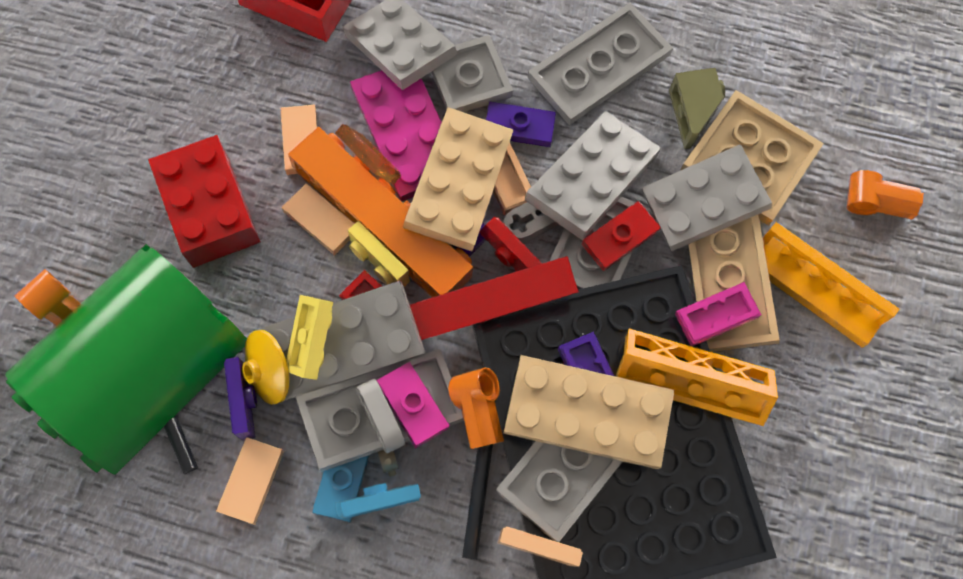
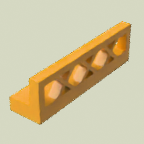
(819, 287)
(697, 381)

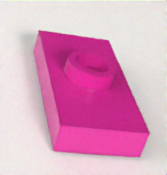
(718, 314)
(412, 404)

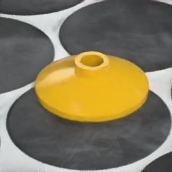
(266, 367)

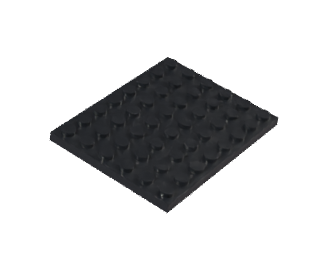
(645, 522)

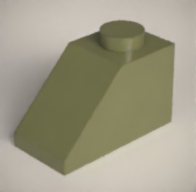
(695, 101)

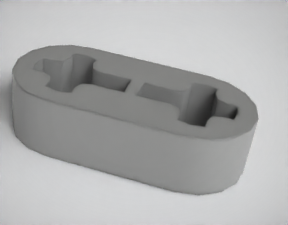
(534, 228)
(380, 415)

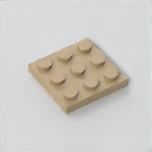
(772, 144)

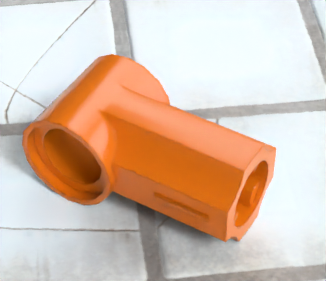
(871, 195)
(47, 298)
(476, 396)

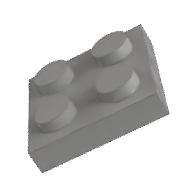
(473, 76)

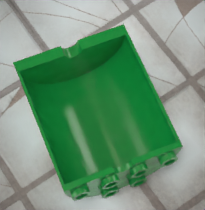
(125, 361)

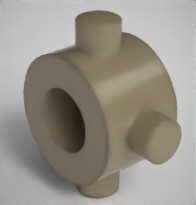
(388, 462)

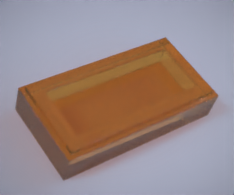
(368, 154)

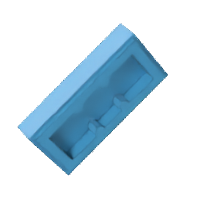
(339, 485)
(377, 498)

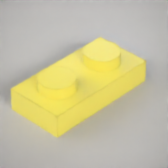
(368, 247)
(309, 336)

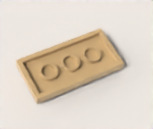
(458, 179)
(730, 259)
(589, 412)

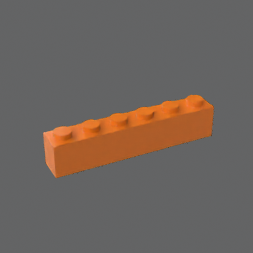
(372, 202)

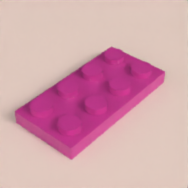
(400, 124)

